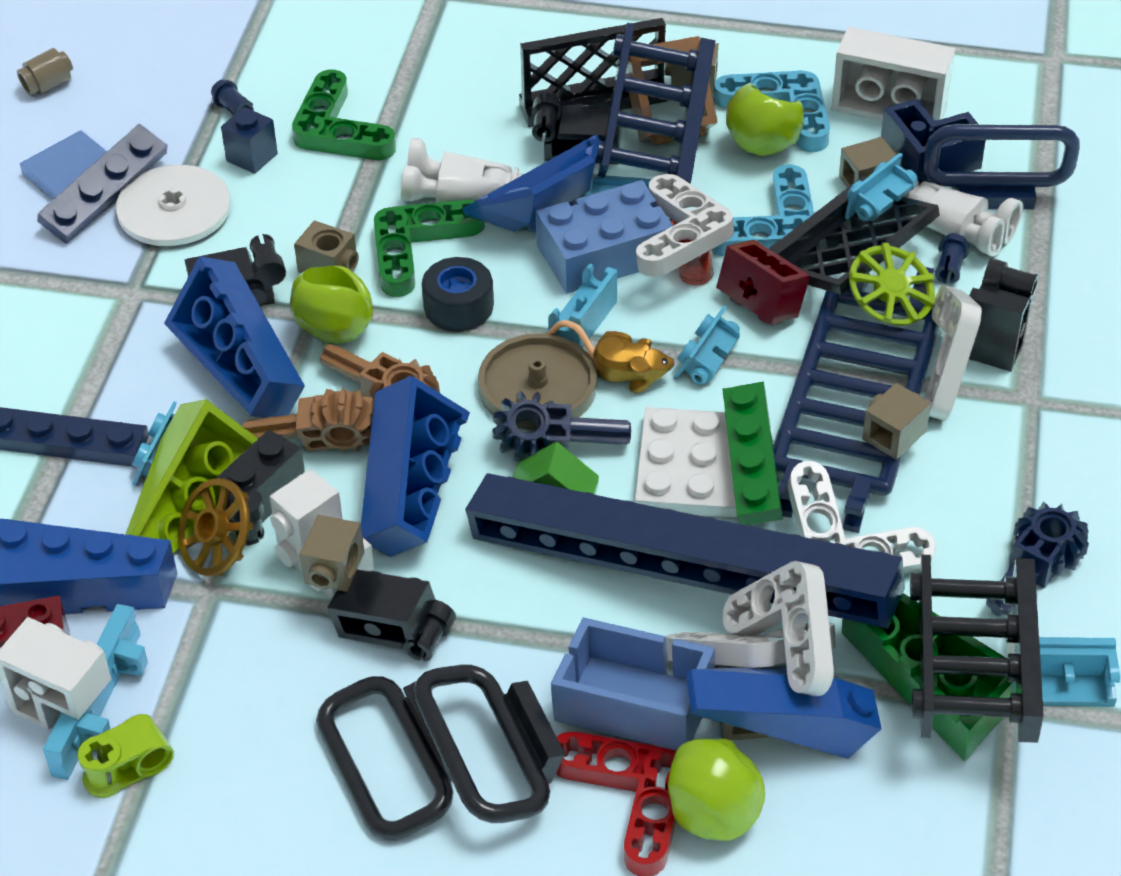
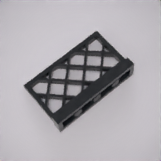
(594, 89)
(822, 232)

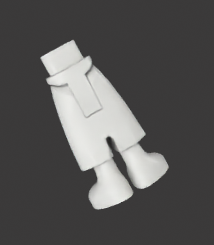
(453, 178)
(969, 216)

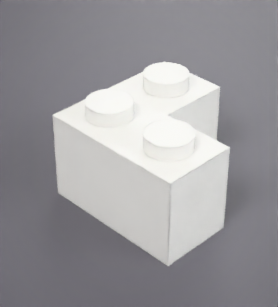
(295, 512)
(50, 673)

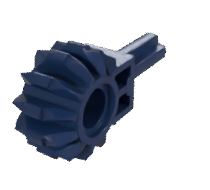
(553, 426)
(1051, 538)

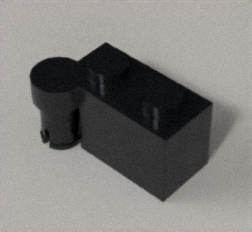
(568, 124)
(260, 274)
(1005, 310)
(260, 473)
(390, 612)

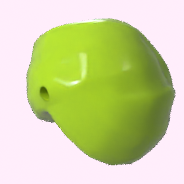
(762, 122)
(331, 304)
(715, 789)

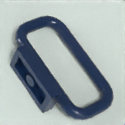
(1001, 185)

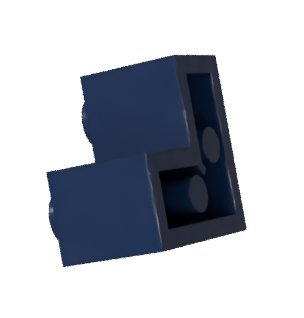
(908, 129)

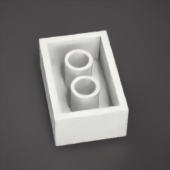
(888, 70)

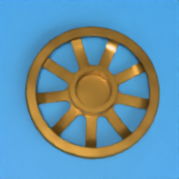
(213, 527)

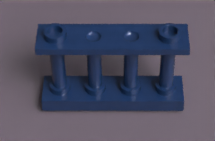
(691, 96)

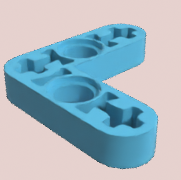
(799, 86)
(785, 219)

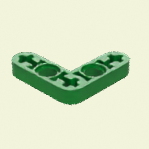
(377, 139)
(409, 230)

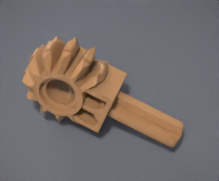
(376, 374)
(323, 421)

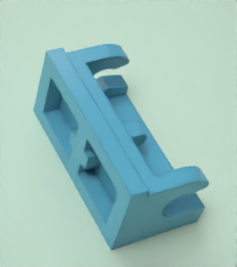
(588, 305)
(1079, 671)

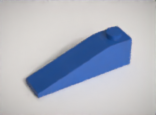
(766, 704)

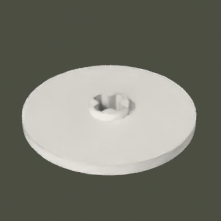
(173, 205)

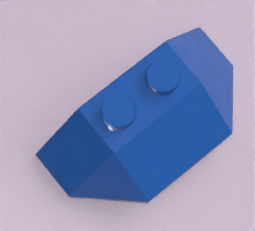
(544, 186)

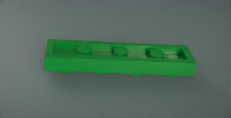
(752, 454)

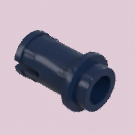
(226, 95)
(952, 252)

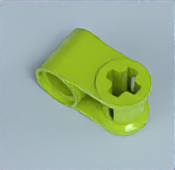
(127, 753)

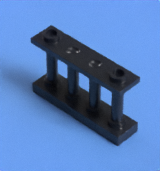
(1019, 628)

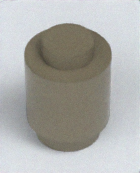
(45, 72)

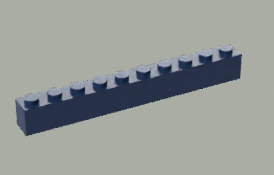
(678, 545)

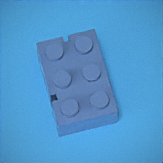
(598, 231)
(621, 685)

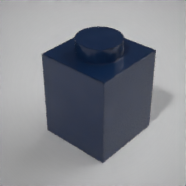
(249, 140)

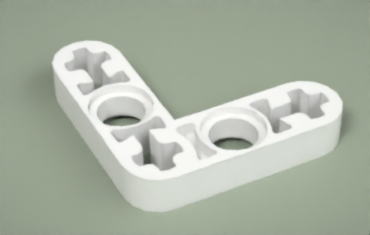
(706, 226)
(959, 319)
(823, 490)
(742, 650)
(808, 658)

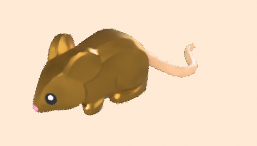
(621, 359)

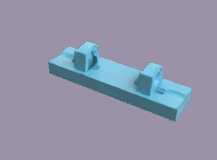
(123, 657)

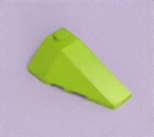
(191, 451)

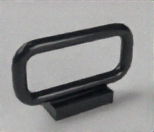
(522, 725)
(419, 739)

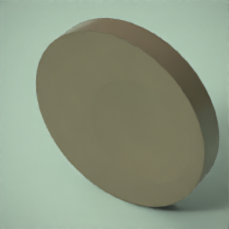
(539, 364)

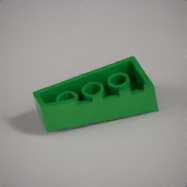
(896, 657)

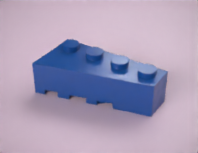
(233, 339)
(407, 463)
(83, 567)

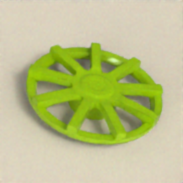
(892, 284)

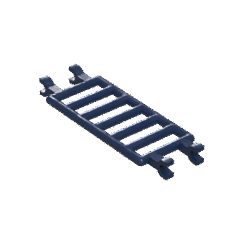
(798, 403)

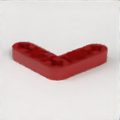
(640, 778)

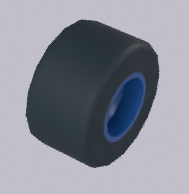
(457, 293)

